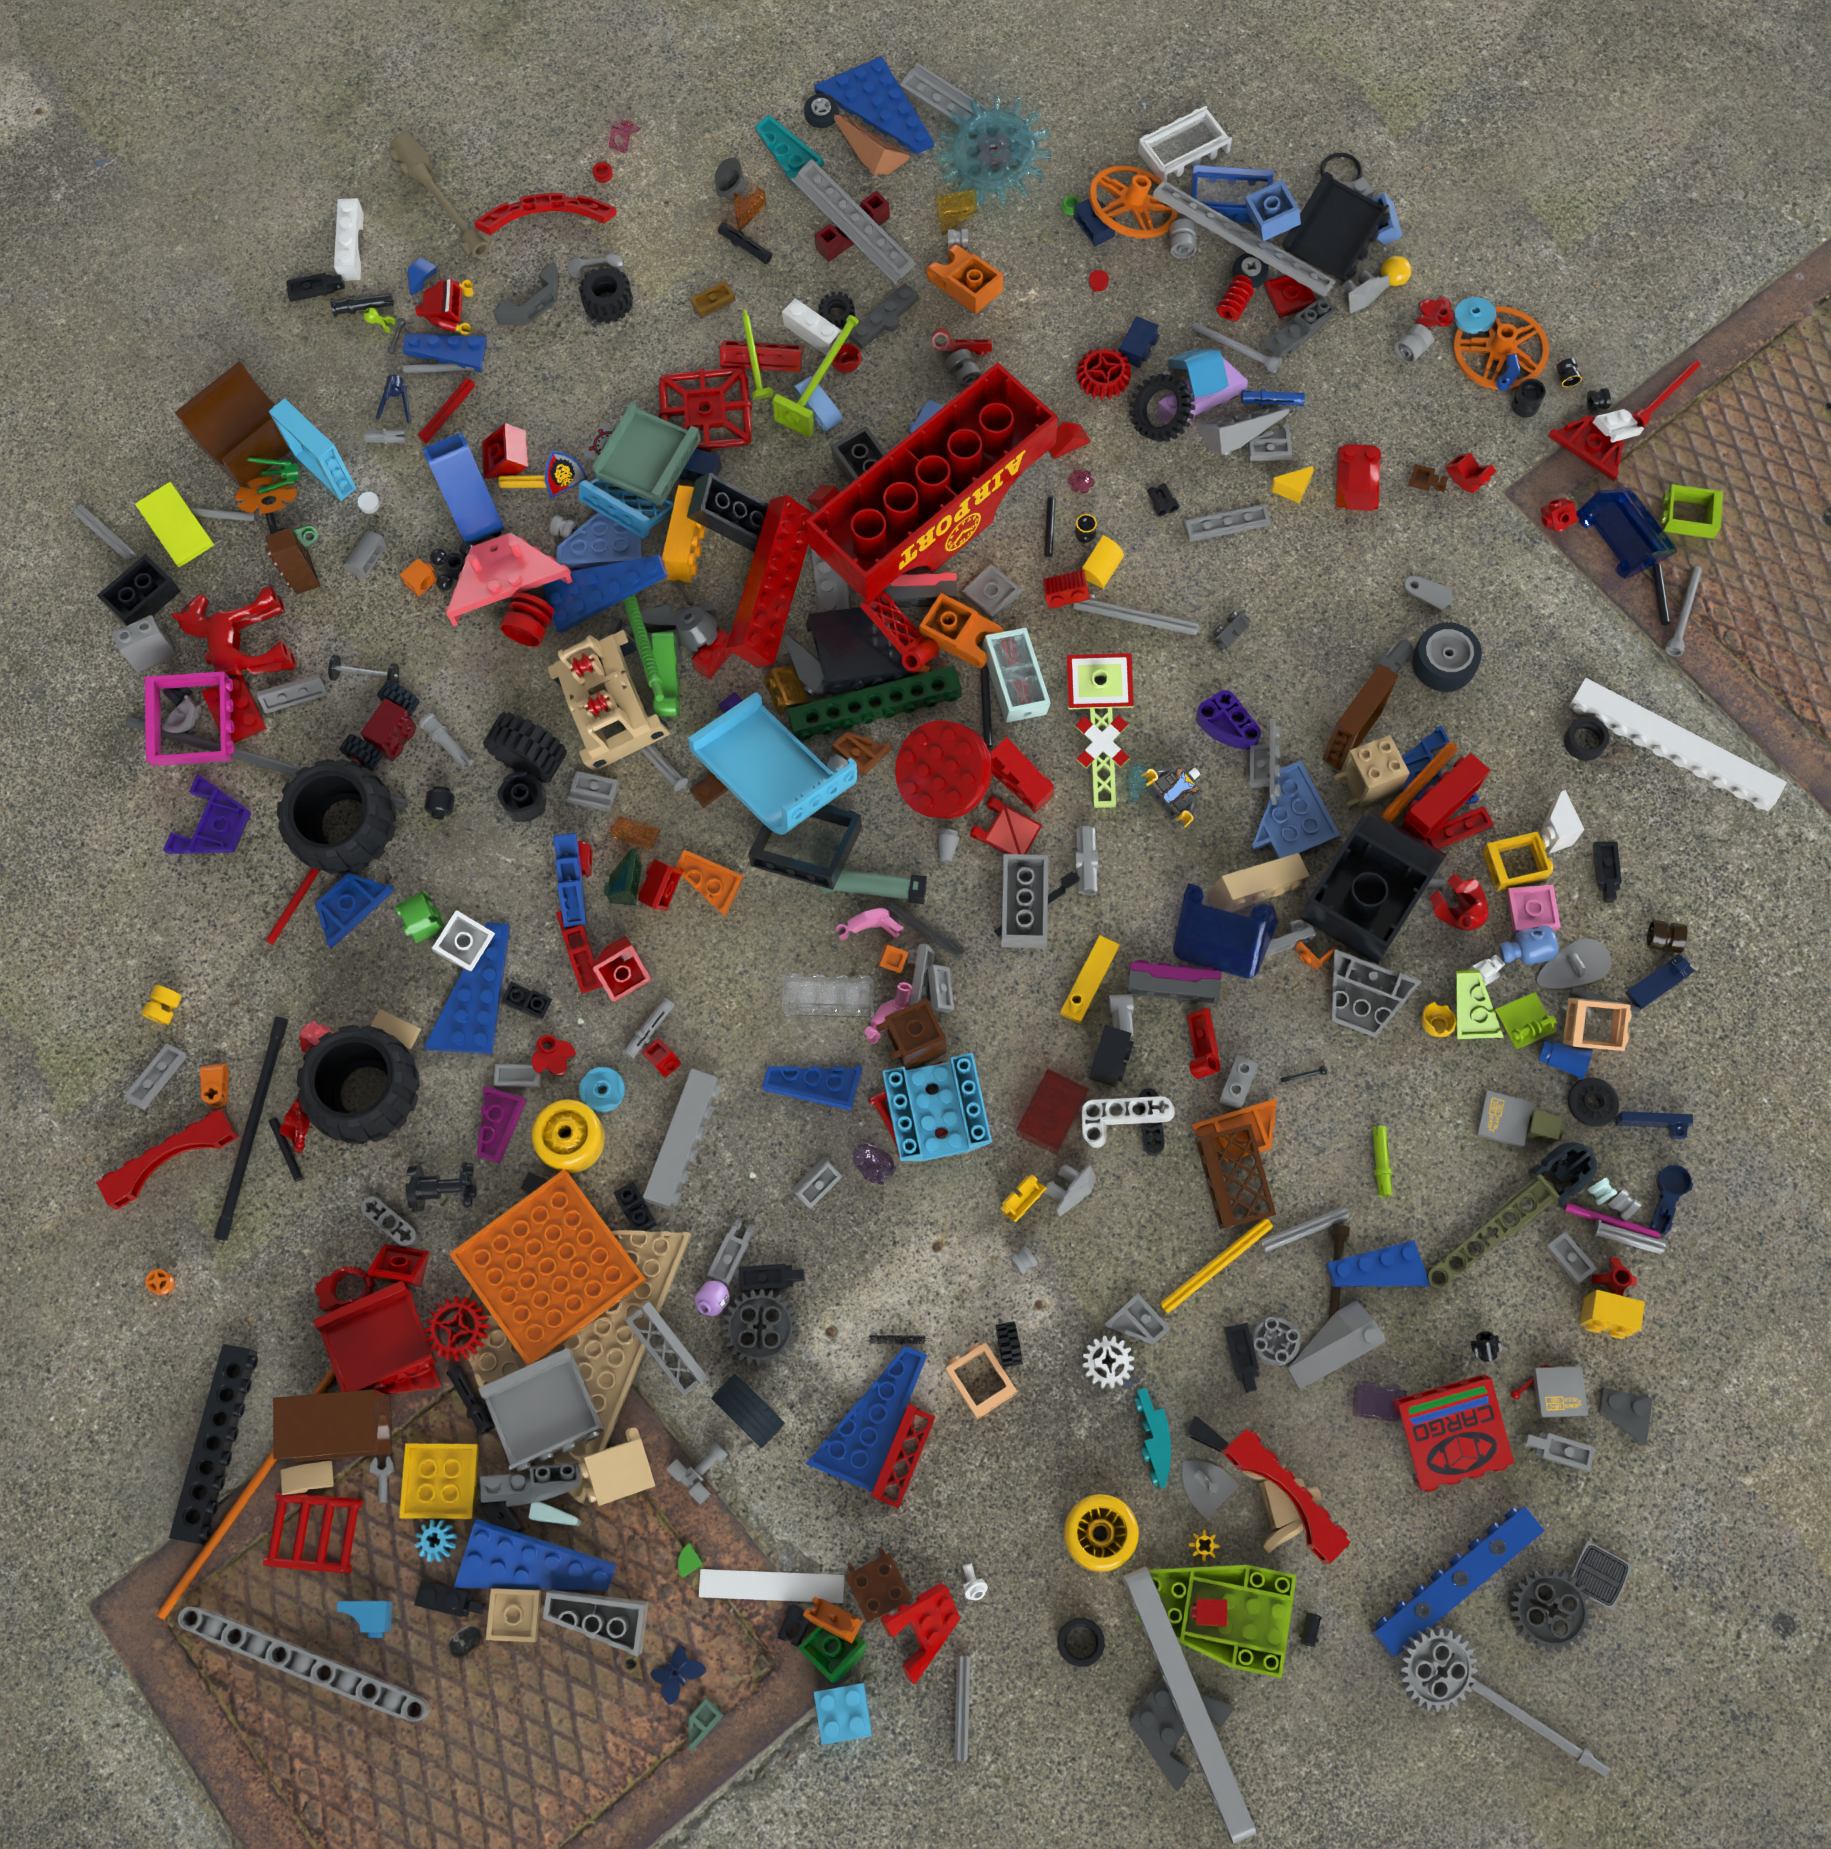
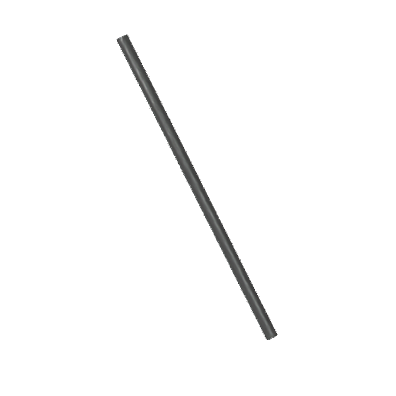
(239, 754)

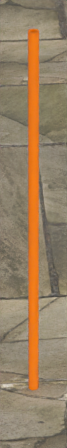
(230, 1517)

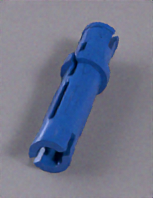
(1275, 398)

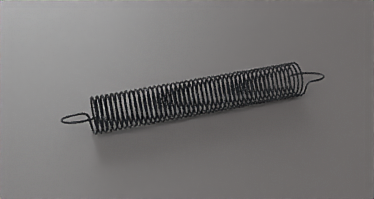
(897, 1339)

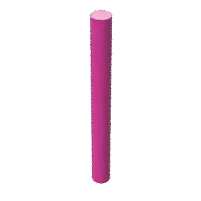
(1593, 1215)

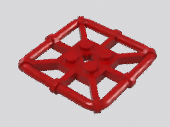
(714, 400)

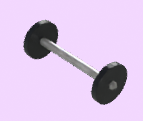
(335, 667)

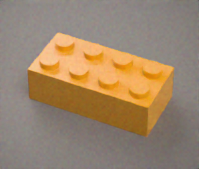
(682, 539)

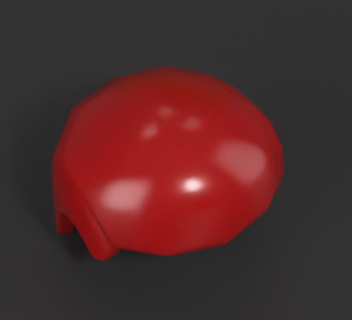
(847, 359)

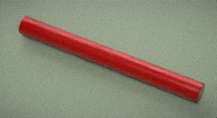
(291, 907)

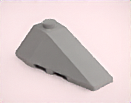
(1232, 434)
(1340, 1341)

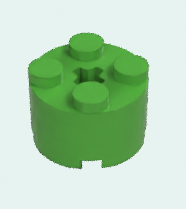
(420, 917)

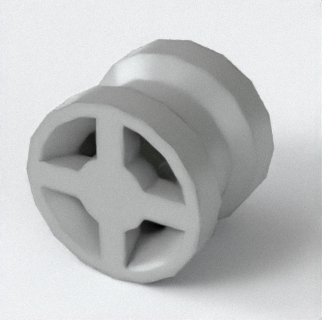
(1023, 1260)

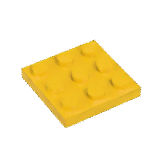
(439, 1481)

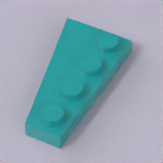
(785, 147)

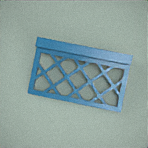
(619, 509)

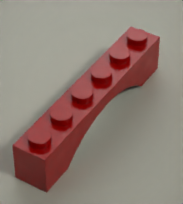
(125, 1184)
(1321, 1534)

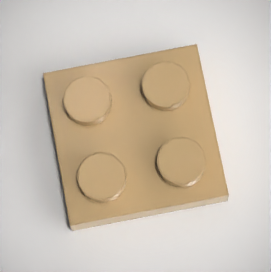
(513, 1615)

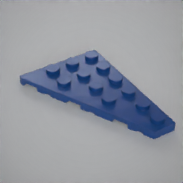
(879, 100)

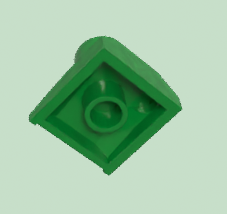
(831, 1653)

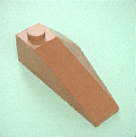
(870, 148)

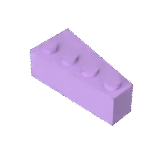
(1236, 381)

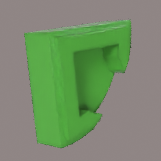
(688, 1561)

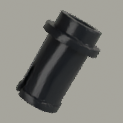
(1310, 1630)

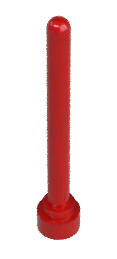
(1643, 416)

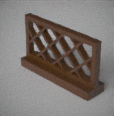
(1217, 1185)

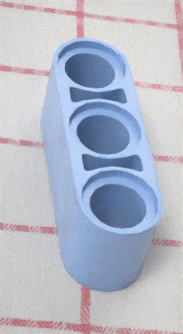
(823, 409)

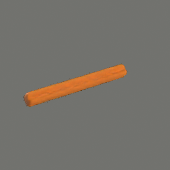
(1420, 781)

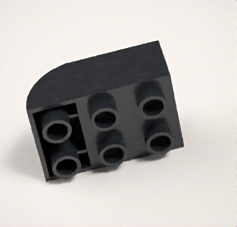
(1372, 886)

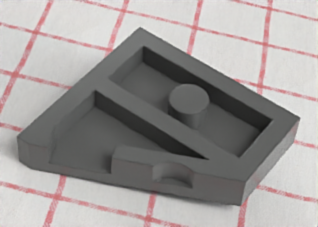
(1628, 1412)

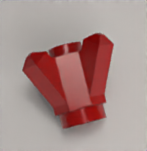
(1616, 1279)

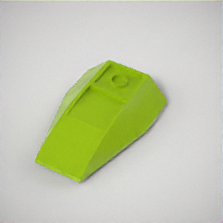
(1257, 1613)

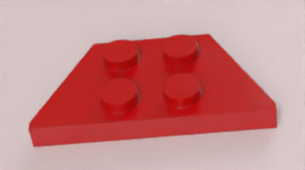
(1590, 445)

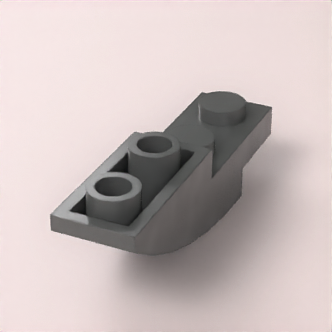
(1301, 329)
(662, 619)
(527, 1488)

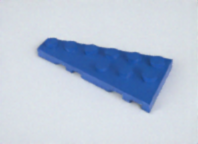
(600, 588)
(473, 1006)

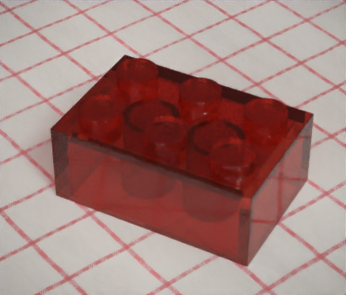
(1052, 1112)

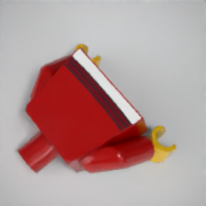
(444, 303)

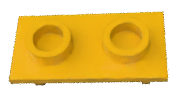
(1016, 1205)

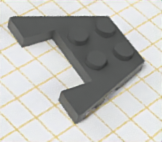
(1161, 1728)

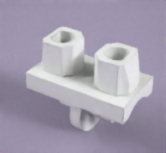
(1489, 969)

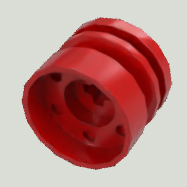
(527, 619)

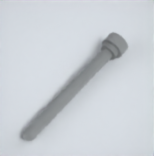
(1271, 362)
(1676, 645)

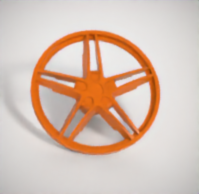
(1130, 199)
(1499, 346)

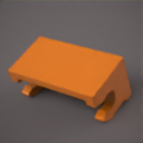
(834, 1619)

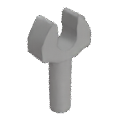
(382, 1477)

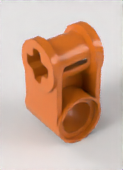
(214, 1081)

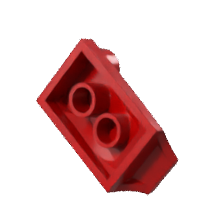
(1358, 477)

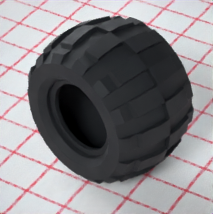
(310, 797)
(334, 1060)

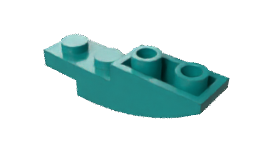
(1158, 1448)

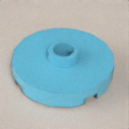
(1475, 315)
(597, 1079)

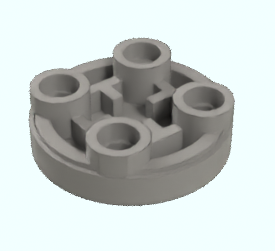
(1275, 1341)

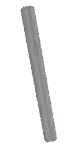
(1138, 616)

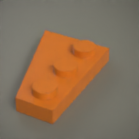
(710, 880)

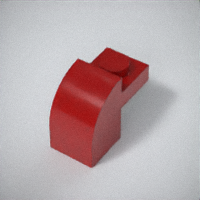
(1467, 473)

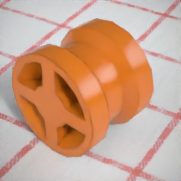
(155, 1279)

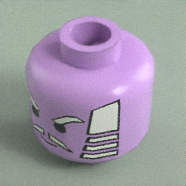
(712, 1298)

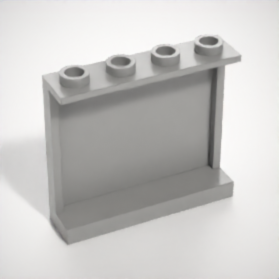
(542, 1410)

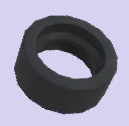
(1587, 723)
(1099, 1638)

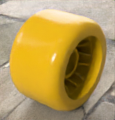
(580, 1148)
(1121, 1531)

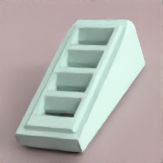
(545, 1513)

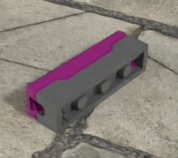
(1174, 982)

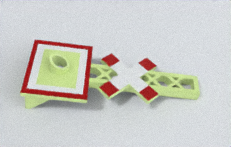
(1086, 694)

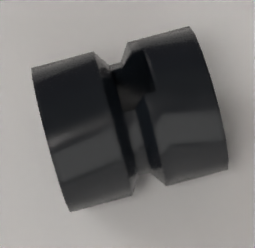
(1528, 398)

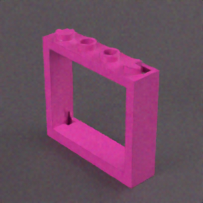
(153, 717)

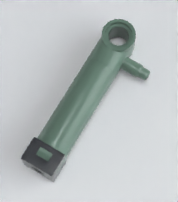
(881, 885)

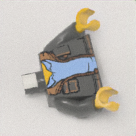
(1174, 791)

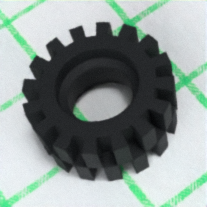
(836, 301)
(1009, 1344)

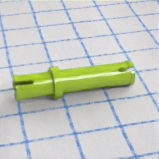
(1382, 1162)

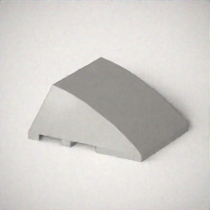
(1366, 993)

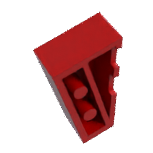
(1020, 775)

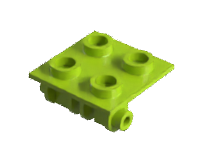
(1526, 1020)

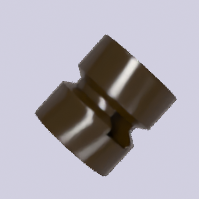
(1671, 937)

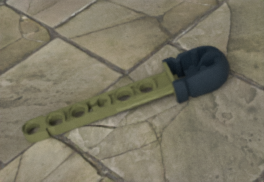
(1539, 1191)

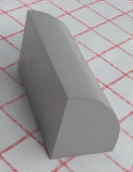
(365, 554)

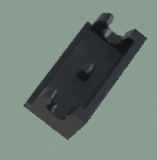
(501, 1515)

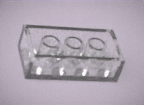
(828, 996)

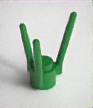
(288, 471)

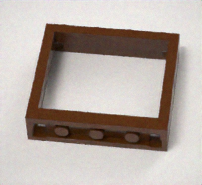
(1360, 716)

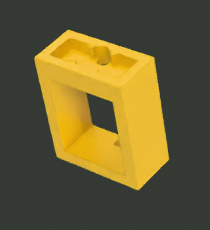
(1497, 869)

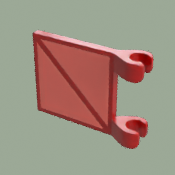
(1010, 831)

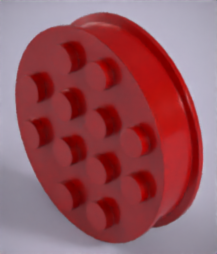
(943, 769)

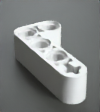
(1127, 1116)

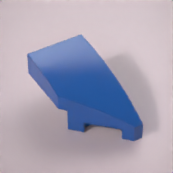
(418, 273)

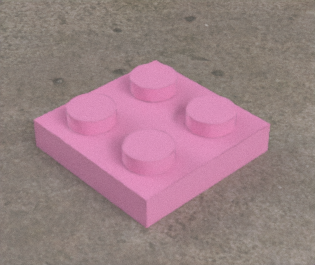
(1533, 907)

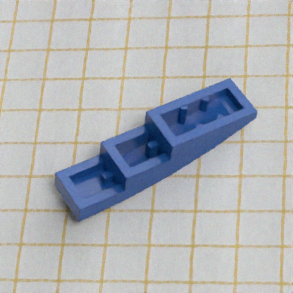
(570, 879)

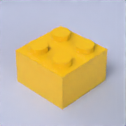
(1611, 1314)

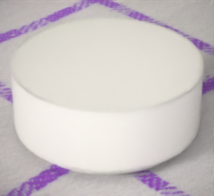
(368, 502)

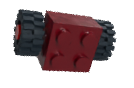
(386, 729)

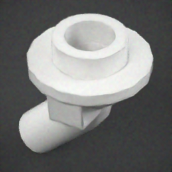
(974, 1588)

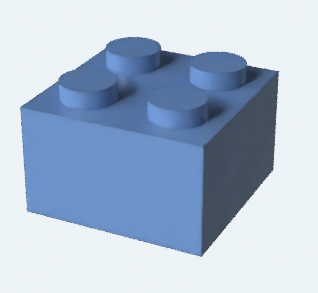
(1273, 210)

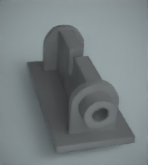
(1223, 634)

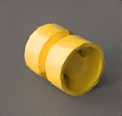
(161, 1005)

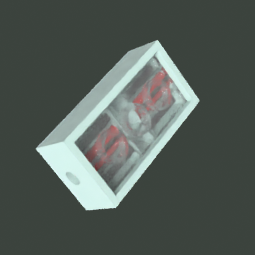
(1016, 675)

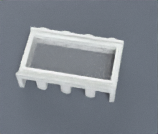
(1183, 143)

